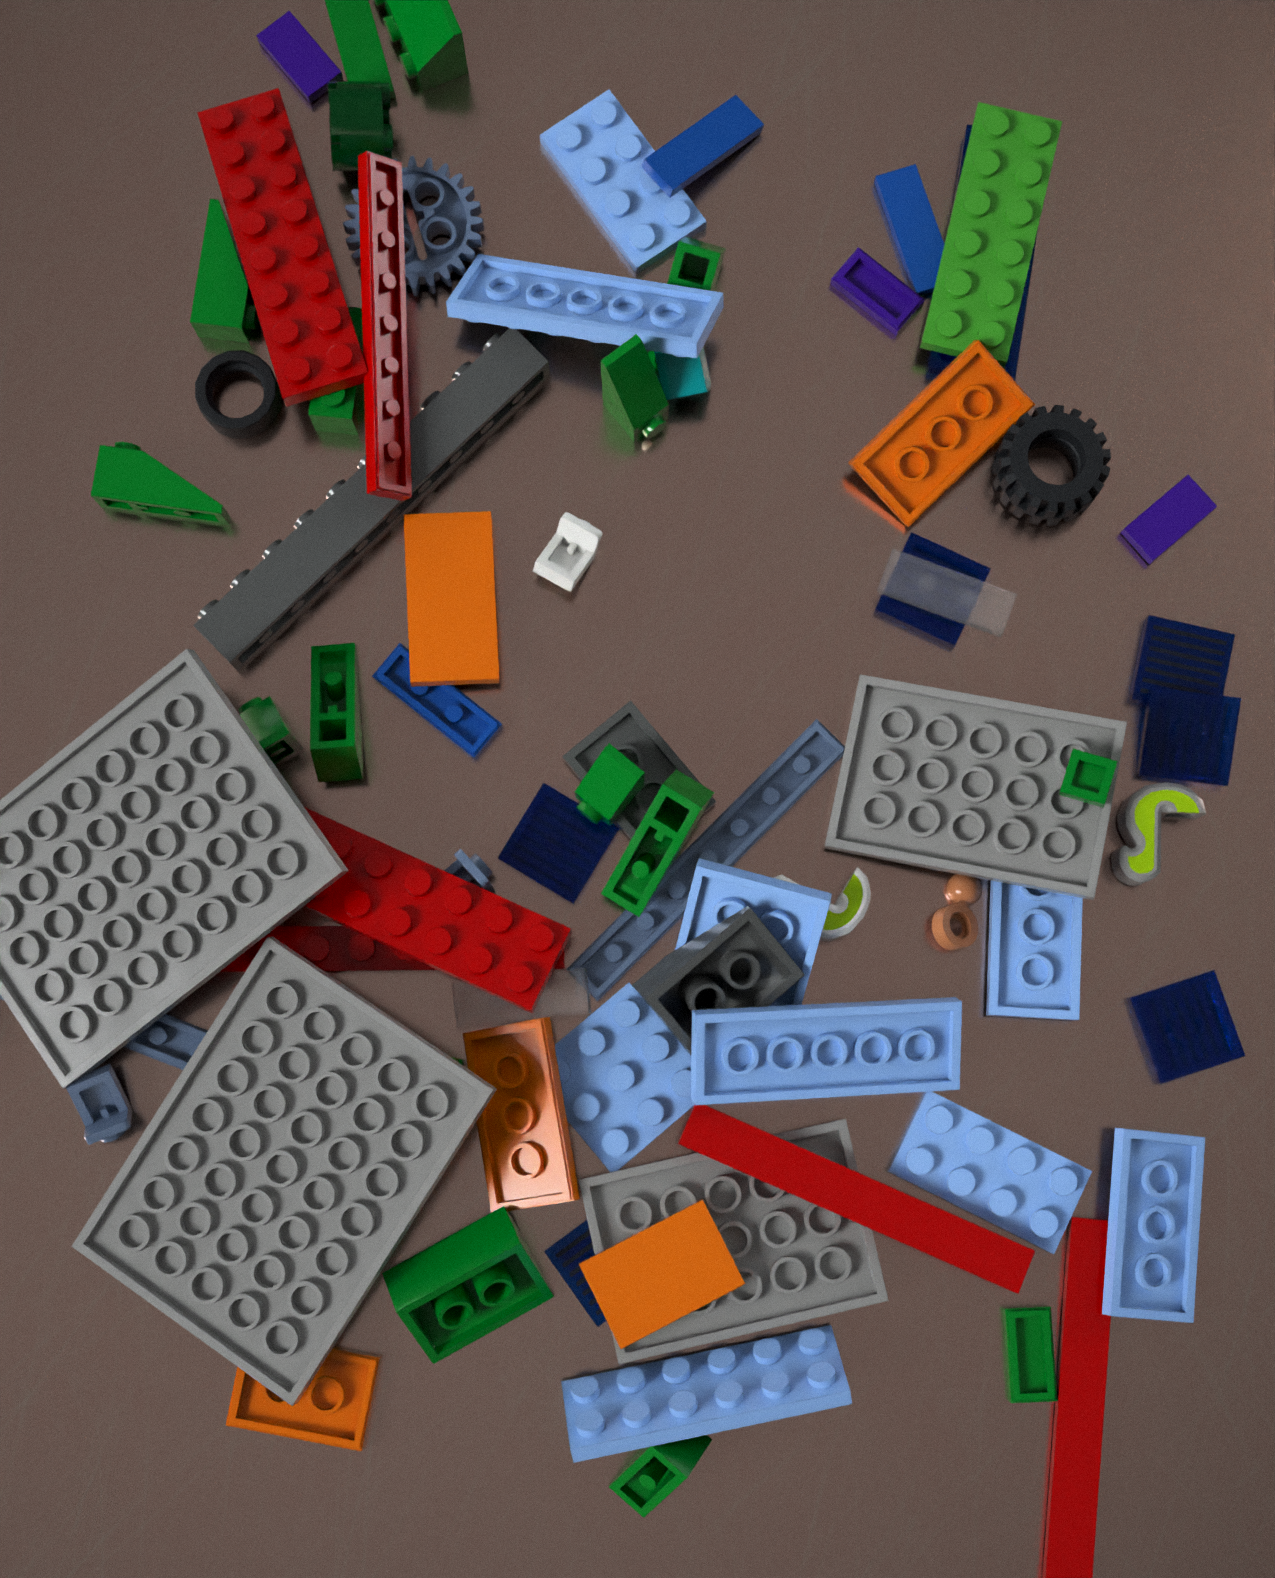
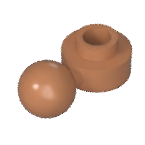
(956, 924)

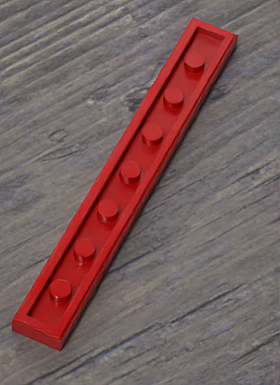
(384, 327)
(856, 1197)
(1078, 1406)

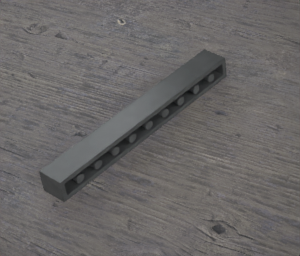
(351, 519)

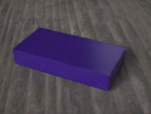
(299, 56)
(877, 291)
(1168, 519)

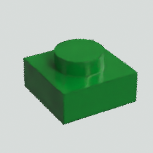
(1088, 778)

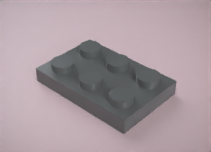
(643, 746)

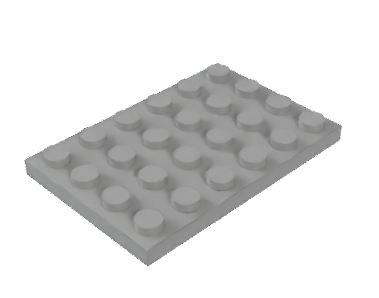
(971, 786)
(789, 1252)

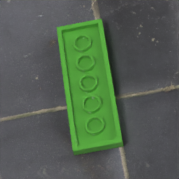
(991, 232)

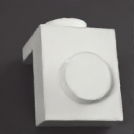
(568, 552)

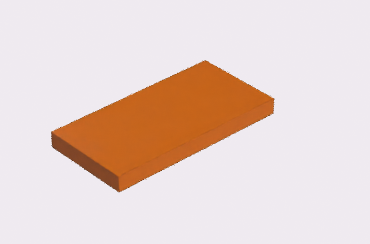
(941, 433)
(451, 599)
(525, 1122)

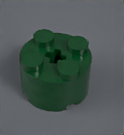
(358, 121)

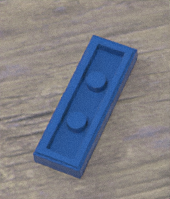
(702, 146)
(911, 225)
(440, 706)

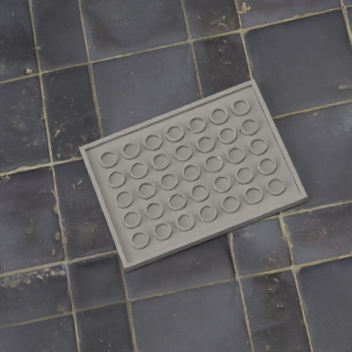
(145, 867)
(283, 1169)

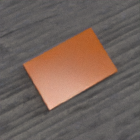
(661, 1273)
(330, 1412)

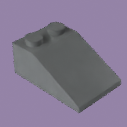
(720, 969)

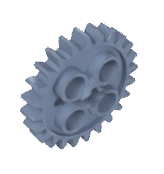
(451, 215)

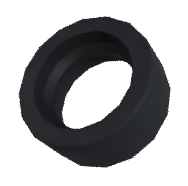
(224, 365)

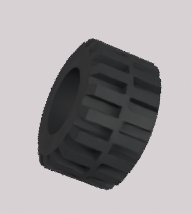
(1071, 438)

